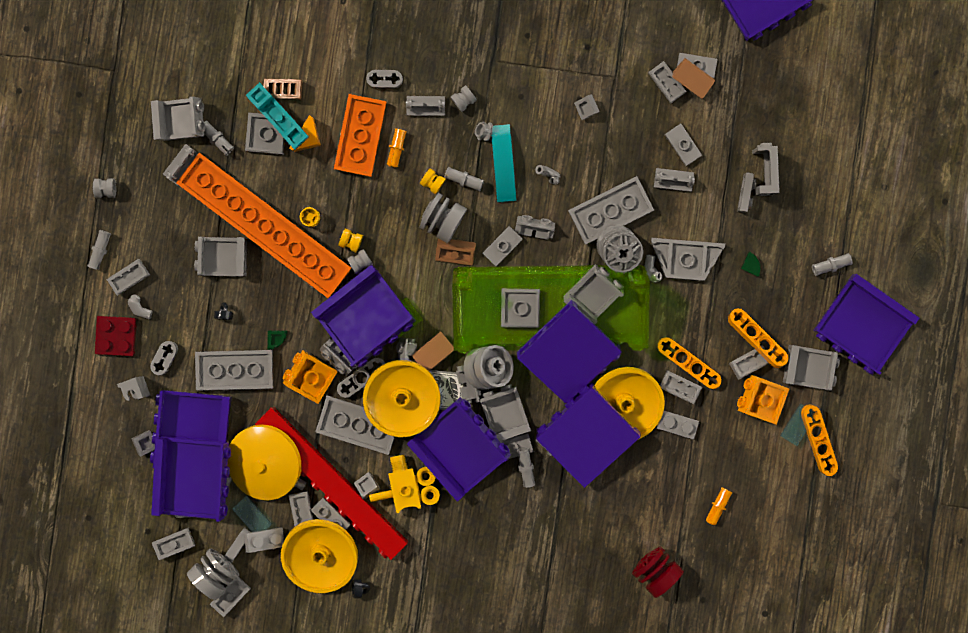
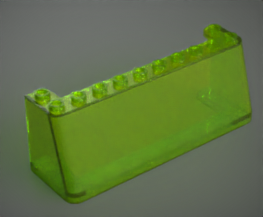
(479, 303)

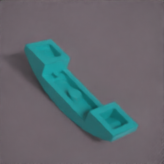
(277, 116)
(503, 163)

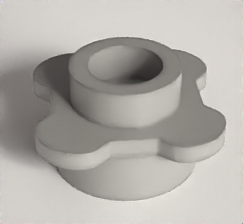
(483, 131)

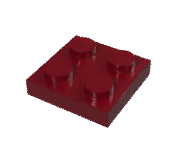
(115, 335)

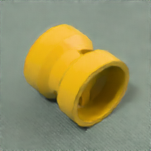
(429, 177)
(310, 217)
(354, 243)

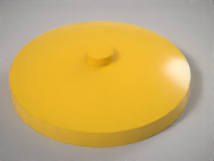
(634, 396)
(401, 398)
(264, 462)
(319, 556)

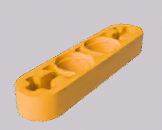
(755, 340)
(690, 361)
(816, 441)

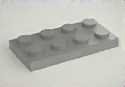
(611, 208)
(234, 370)
(350, 424)

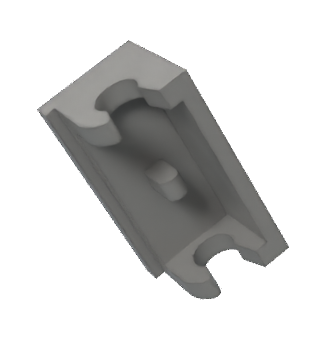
(137, 387)

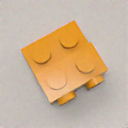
(309, 376)
(762, 399)

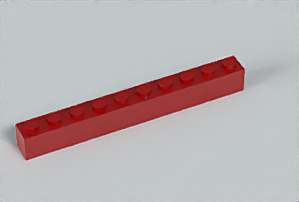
(340, 490)

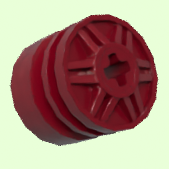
(654, 568)

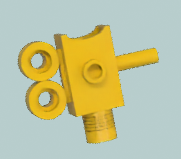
(405, 486)

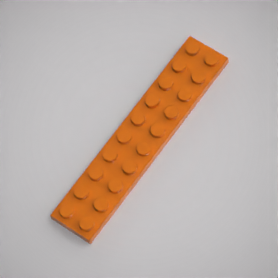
(264, 225)

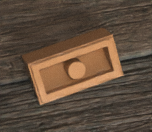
(693, 78)
(456, 252)
(433, 351)

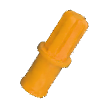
(396, 148)
(718, 506)

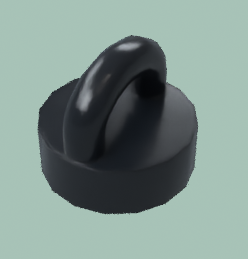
(223, 314)
(357, 586)

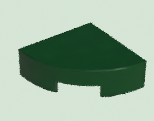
(751, 265)
(276, 338)

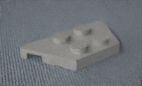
(686, 258)

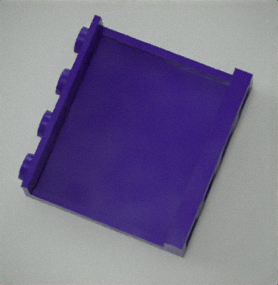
(758, 15)
(364, 317)
(865, 324)
(568, 352)
(191, 416)
(587, 435)
(459, 448)
(190, 477)

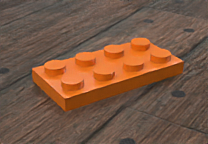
(360, 135)

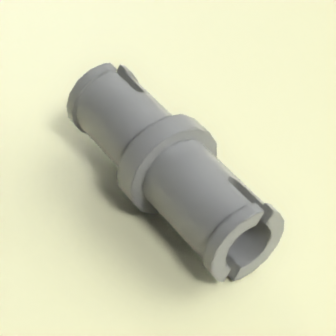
(216, 138)
(464, 179)
(99, 249)
(832, 264)
(526, 467)

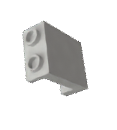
(177, 119)
(771, 170)
(221, 256)
(594, 292)
(811, 367)
(505, 412)

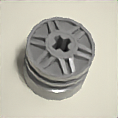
(443, 218)
(612, 241)
(213, 574)

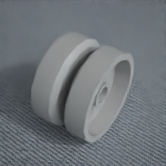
(488, 367)

